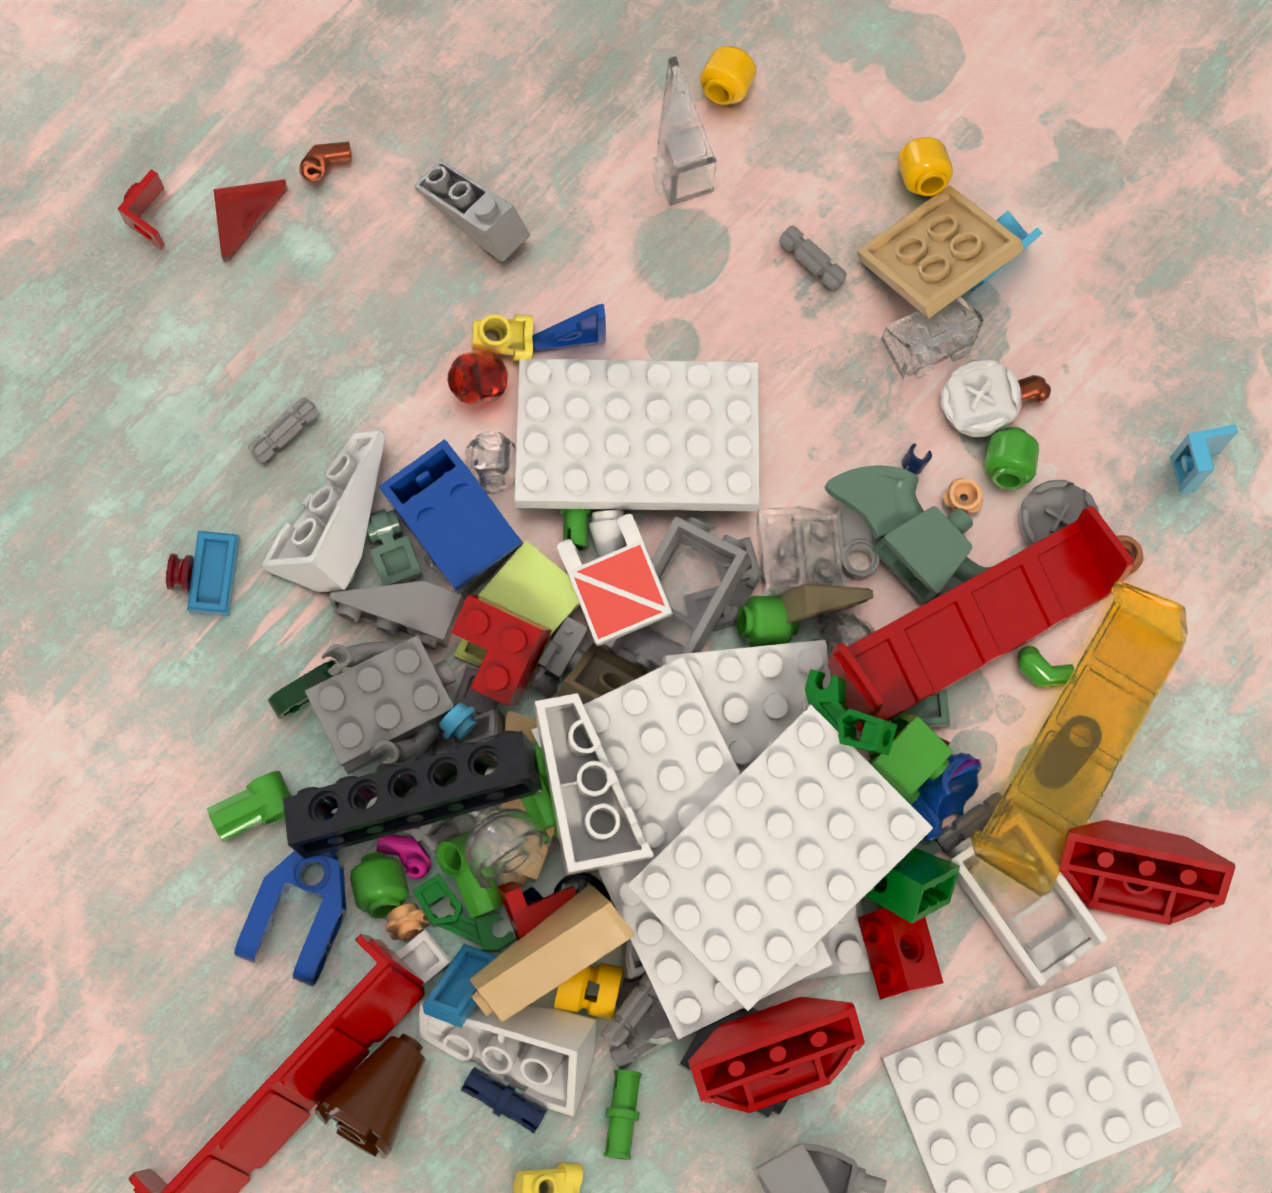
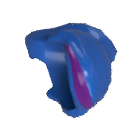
(948, 792)

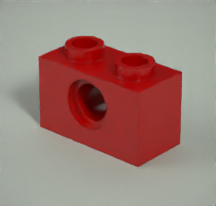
(899, 953)

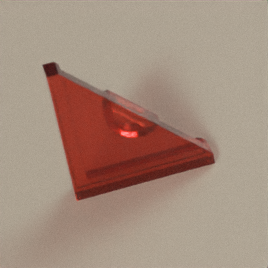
(242, 210)

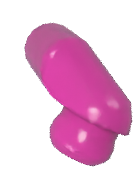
(409, 852)

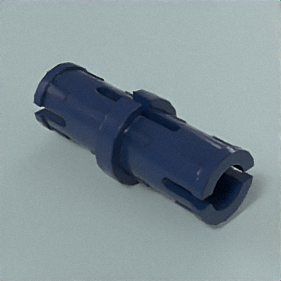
(504, 1100)

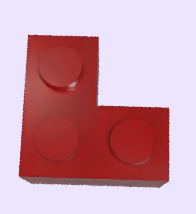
(512, 647)

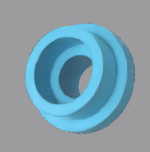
(458, 722)

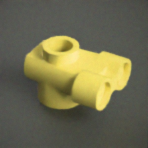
(513, 335)
(563, 1179)

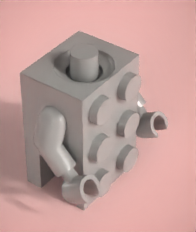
(383, 703)

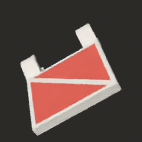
(619, 588)

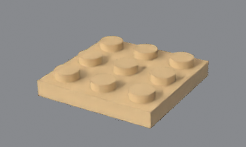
(940, 251)

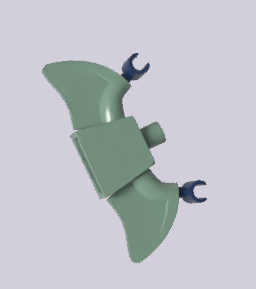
(916, 544)

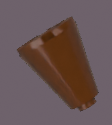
(375, 1096)

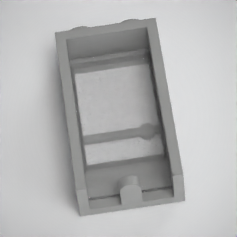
(698, 580)

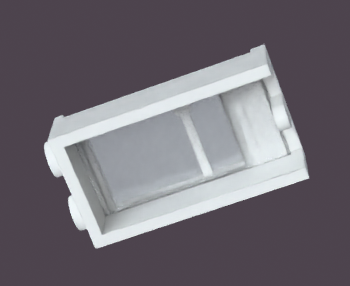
(1035, 930)

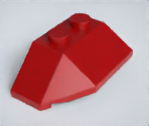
(1143, 872)
(776, 1053)

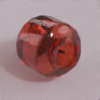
(477, 377)

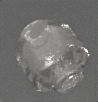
(492, 461)

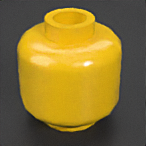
(728, 75)
(925, 166)

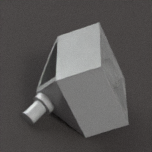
(815, 1170)

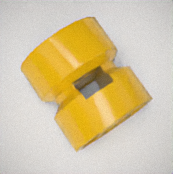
(572, 993)

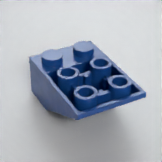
(450, 515)

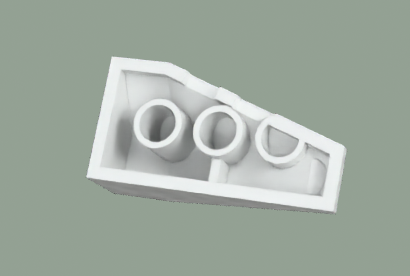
(331, 532)
(535, 1050)

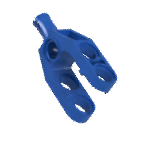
(327, 920)

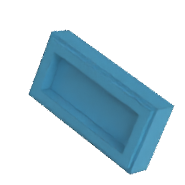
(213, 573)
(452, 994)

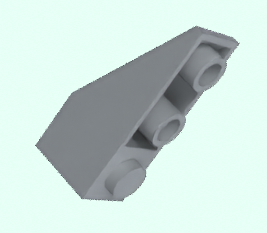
(474, 209)
(404, 607)

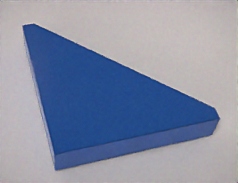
(578, 330)

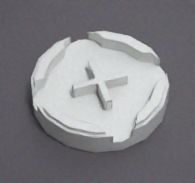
(981, 398)

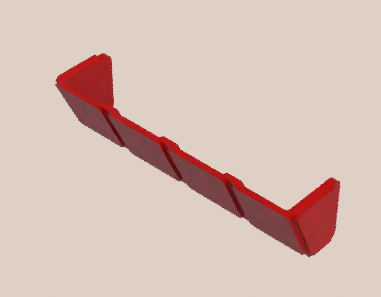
(981, 619)
(300, 1081)

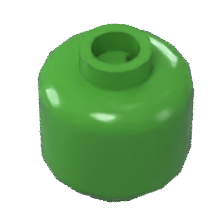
(1011, 458)
(764, 622)
(379, 884)

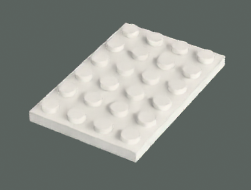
(637, 435)
(779, 857)
(1033, 1090)

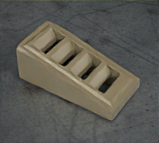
(816, 600)

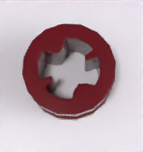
(179, 572)

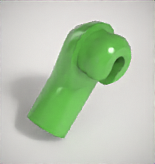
(1039, 671)

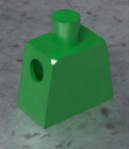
(916, 885)

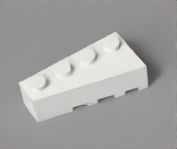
(587, 801)

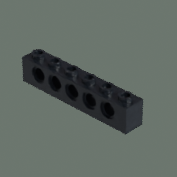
(432, 801)

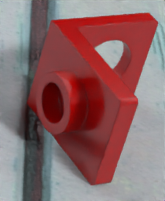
(136, 202)

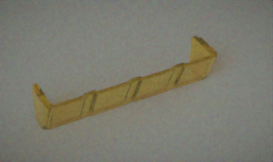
(1083, 737)

